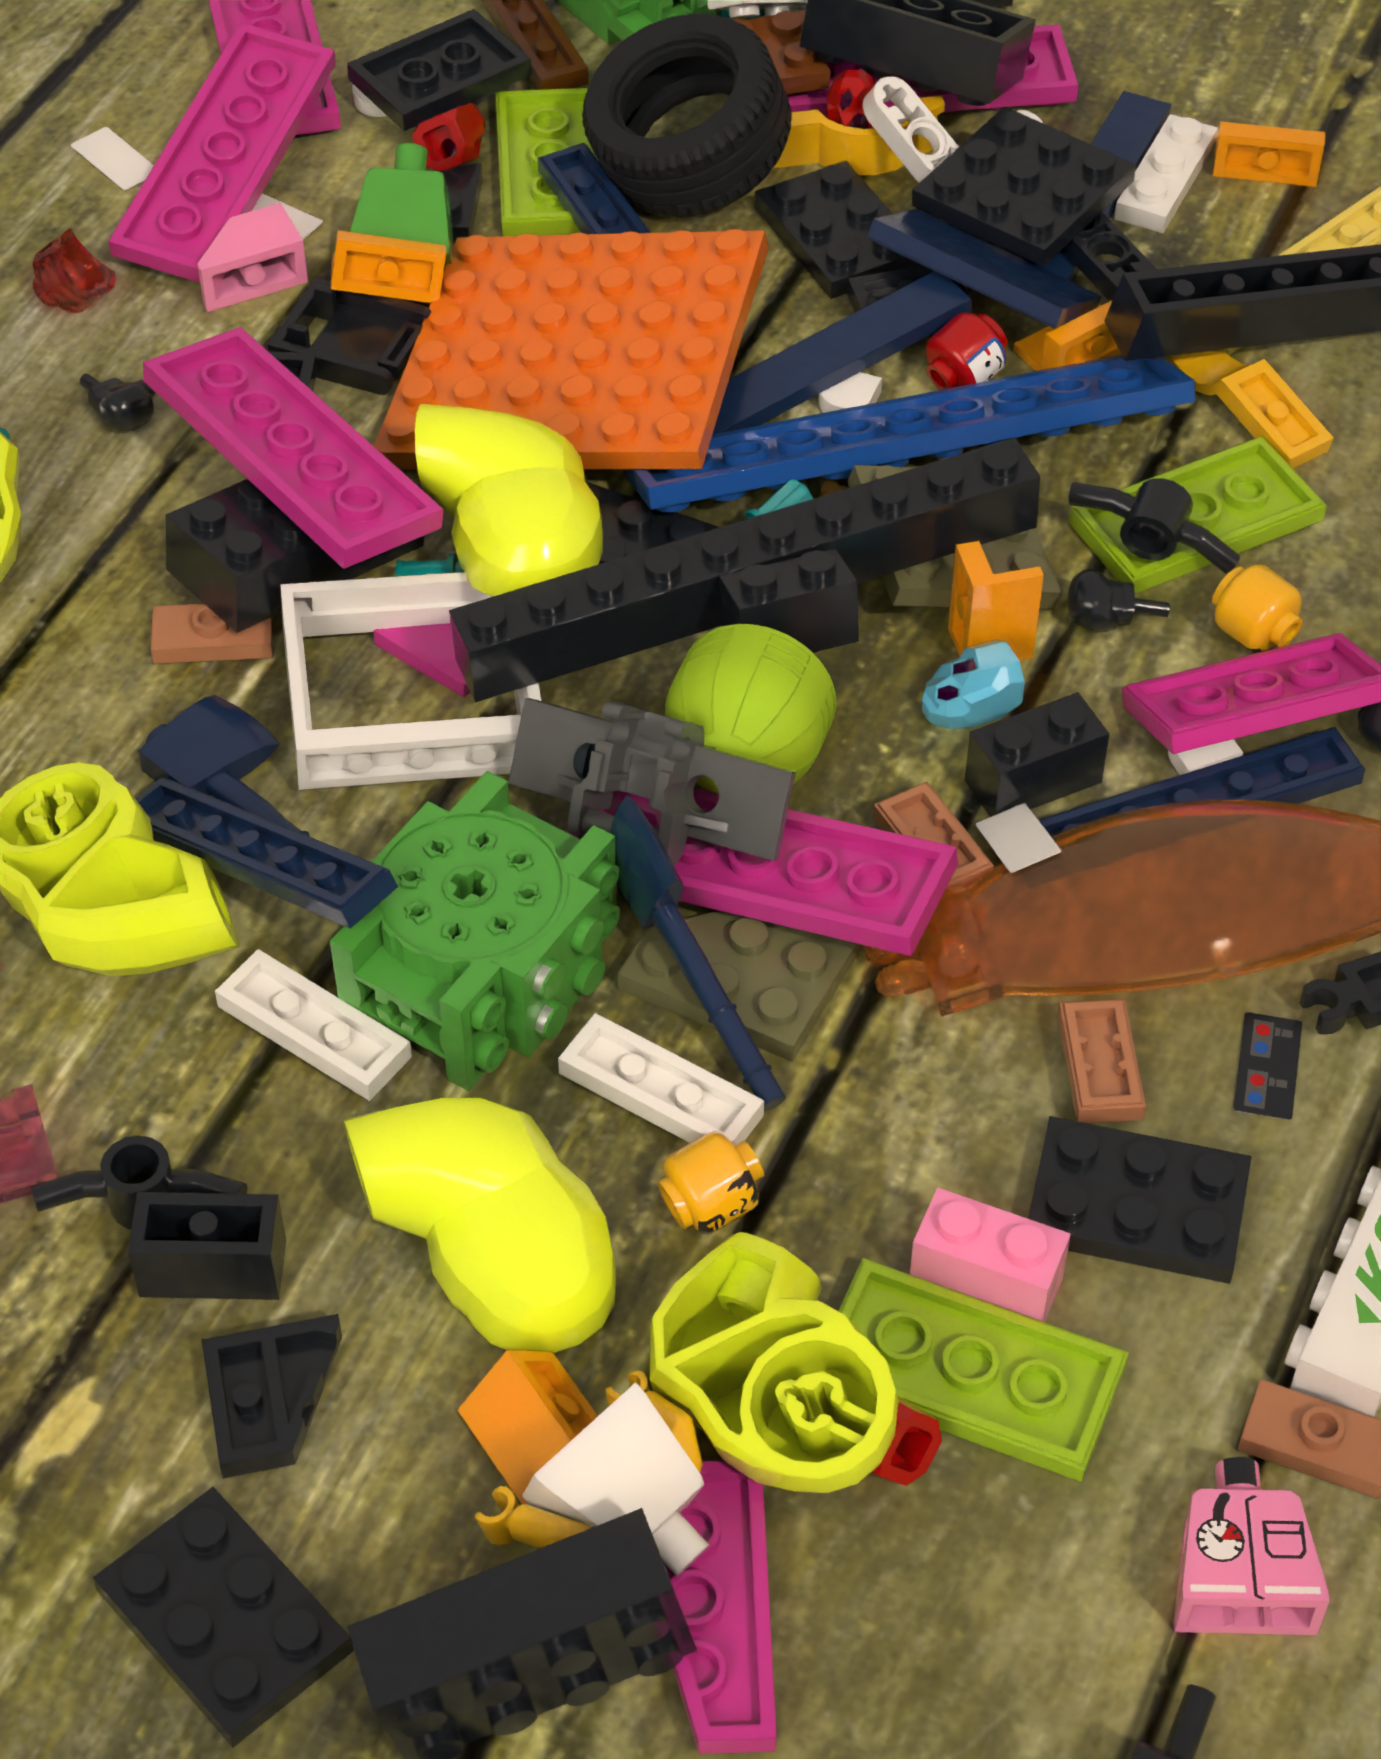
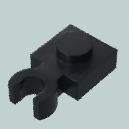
(1352, 993)

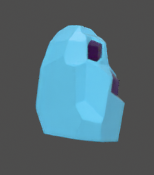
(975, 687)

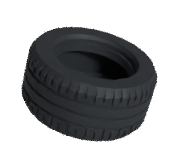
(670, 66)

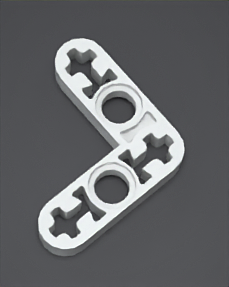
(922, 122)

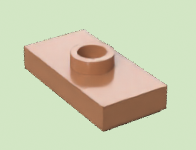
(199, 635)
(925, 816)
(1101, 1061)
(1314, 1438)

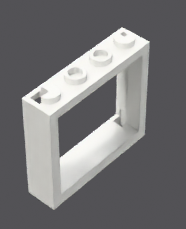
(389, 750)

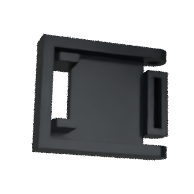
(361, 344)

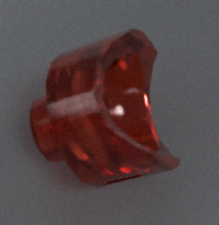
(70, 275)

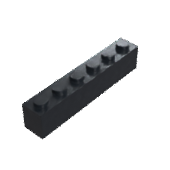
(1246, 302)

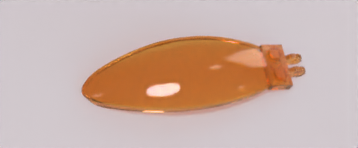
(1152, 905)

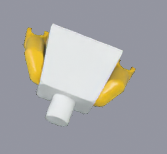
(625, 1460)

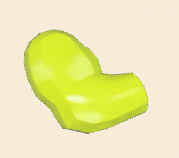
(512, 496)
(500, 1215)
(772, 1371)

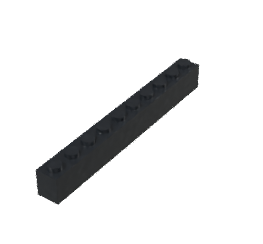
(676, 586)

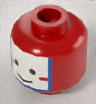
(966, 351)

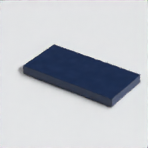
(983, 267)

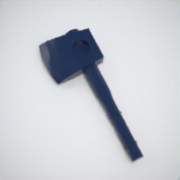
(211, 751)
(653, 893)

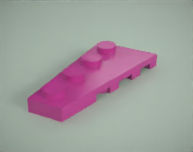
(727, 1610)

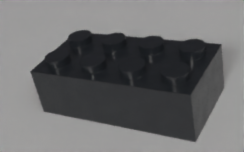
(930, 42)
(241, 548)
(522, 1639)

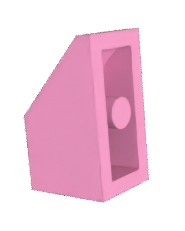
(252, 258)

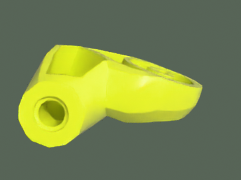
(98, 884)

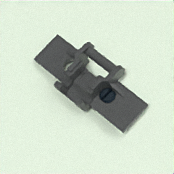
(654, 758)

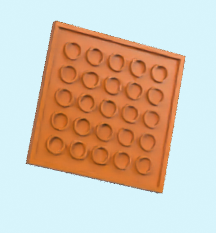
(590, 335)

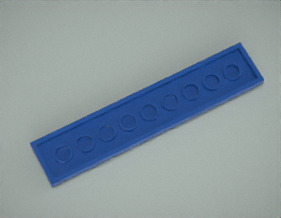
(919, 426)

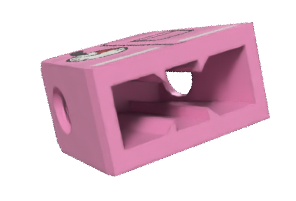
(1248, 1559)

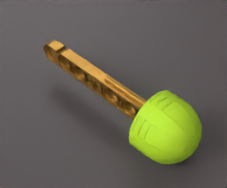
(756, 693)

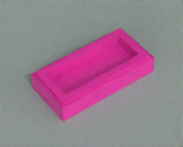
(427, 650)

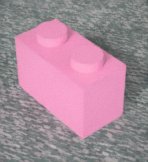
(990, 1254)

